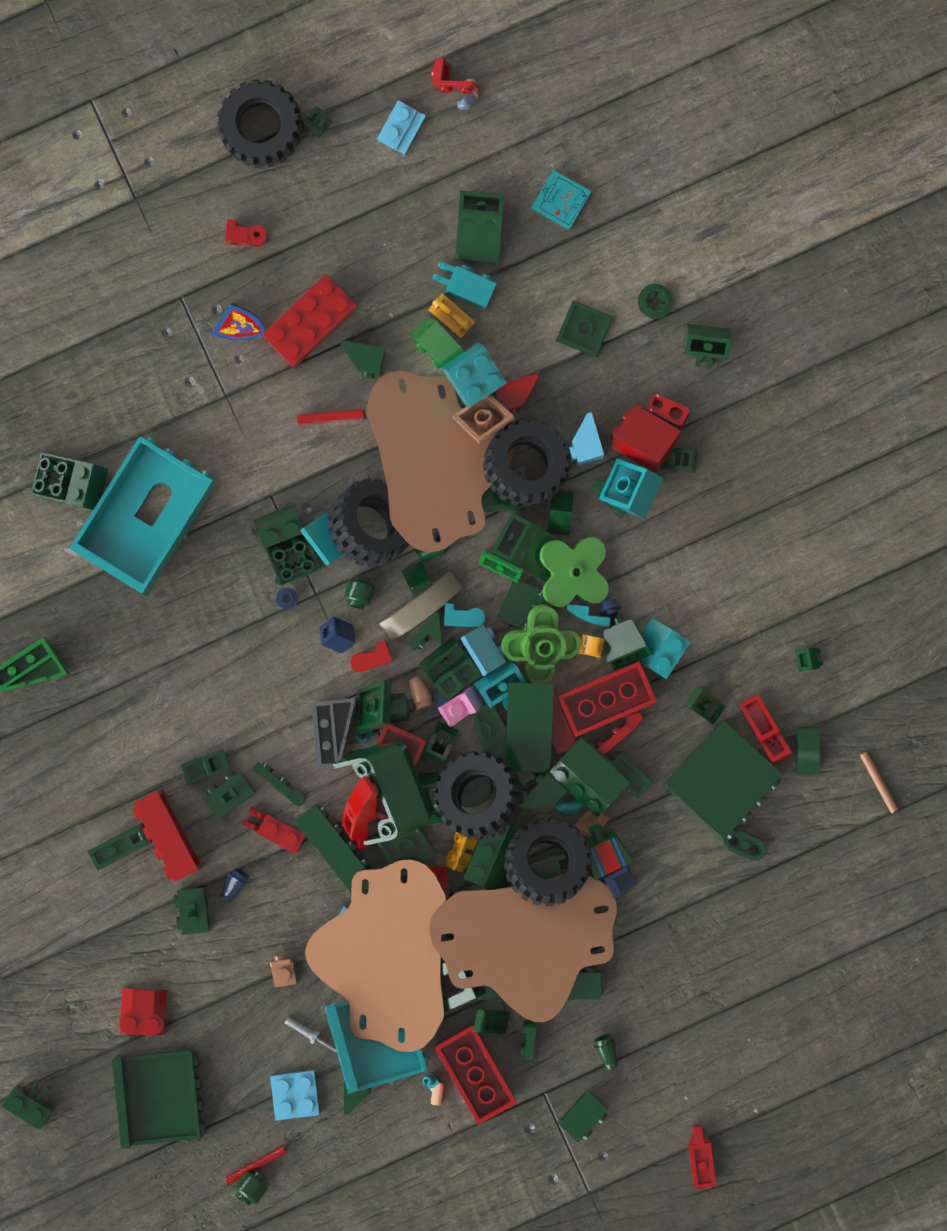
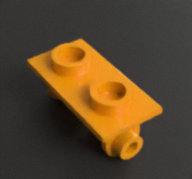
(451, 315)
(457, 858)

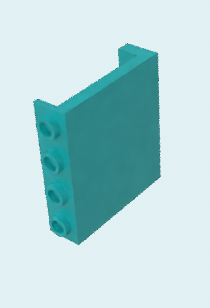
(367, 1061)

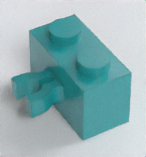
(494, 685)

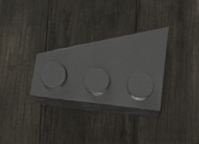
(331, 729)

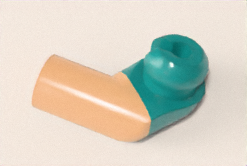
(435, 1086)

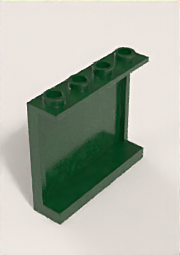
(723, 780)
(158, 1098)

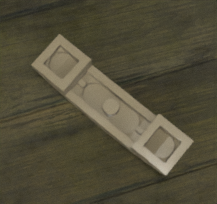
(421, 606)

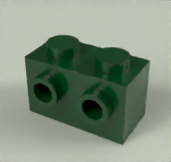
(583, 1116)

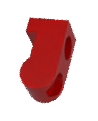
(245, 236)
(668, 410)
(364, 662)

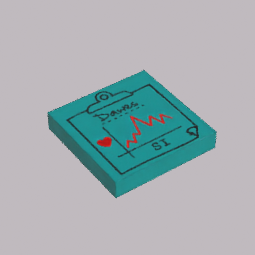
(561, 200)

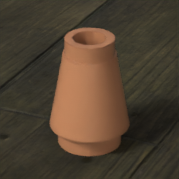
(420, 694)

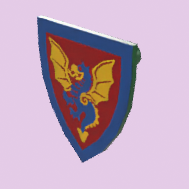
(238, 324)

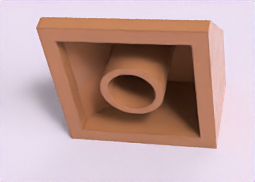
(483, 418)

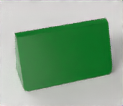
(501, 566)

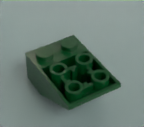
(479, 227)
(68, 481)
(286, 545)
(521, 545)

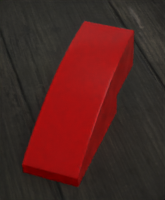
(765, 730)

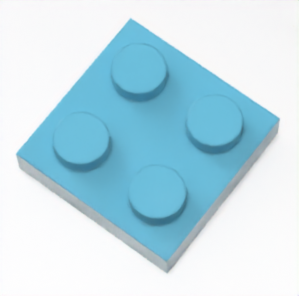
(295, 1095)

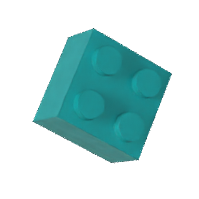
(474, 375)

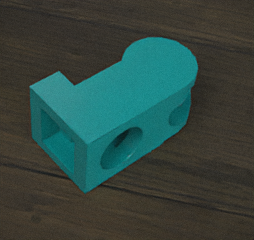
(460, 618)

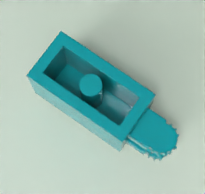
(467, 285)

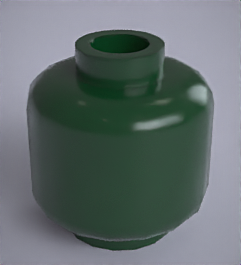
(359, 592)
(400, 708)
(250, 1188)

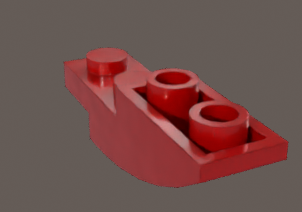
(360, 811)

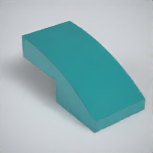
(582, 613)

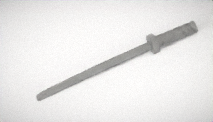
(313, 1036)

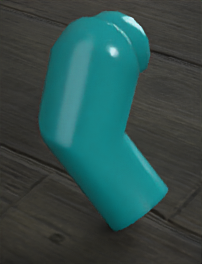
(568, 808)

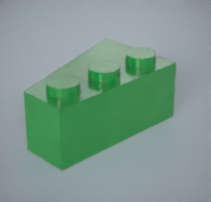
(436, 342)
(32, 666)

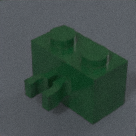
(707, 342)
(229, 794)
(192, 910)
(29, 1106)

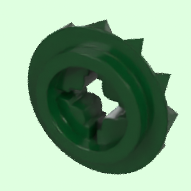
(664, 296)

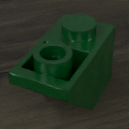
(544, 794)

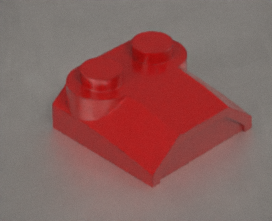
(143, 1012)

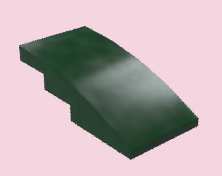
(529, 727)

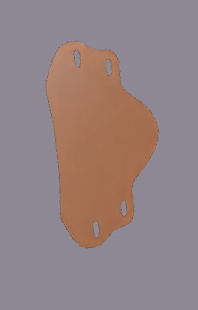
(427, 460)
(523, 947)
(384, 955)

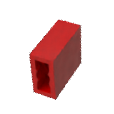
(644, 438)

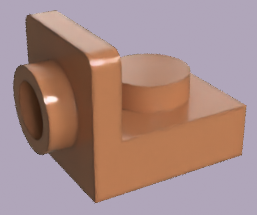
(283, 971)

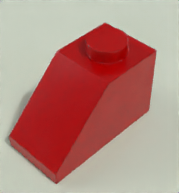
(516, 392)

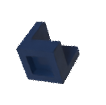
(337, 635)
(619, 881)

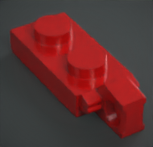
(701, 1159)

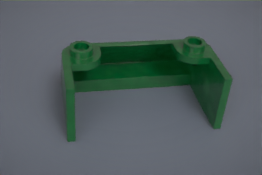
(397, 785)

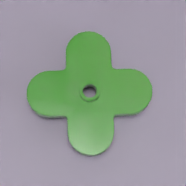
(562, 561)
(527, 647)

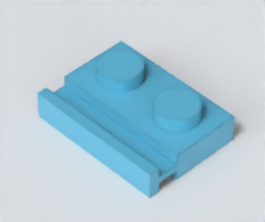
(401, 127)

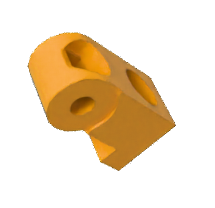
(591, 646)

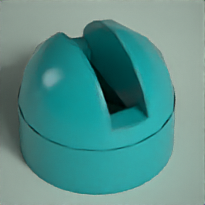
(369, 735)

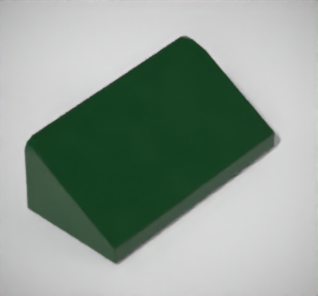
(443, 659)

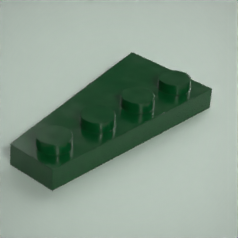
(493, 738)

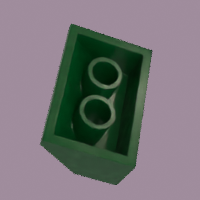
(590, 776)
(488, 861)

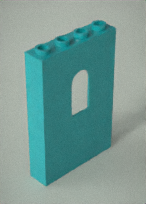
(124, 543)

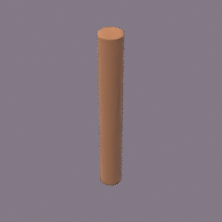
(879, 782)

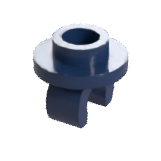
(287, 598)

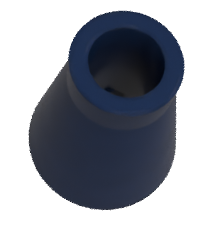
(234, 884)

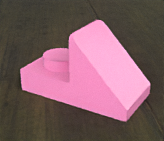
(461, 705)

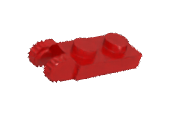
(620, 733)
(276, 831)

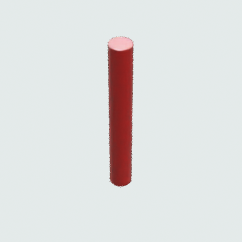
(256, 1165)

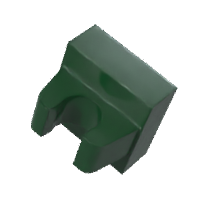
(317, 121)
(807, 659)

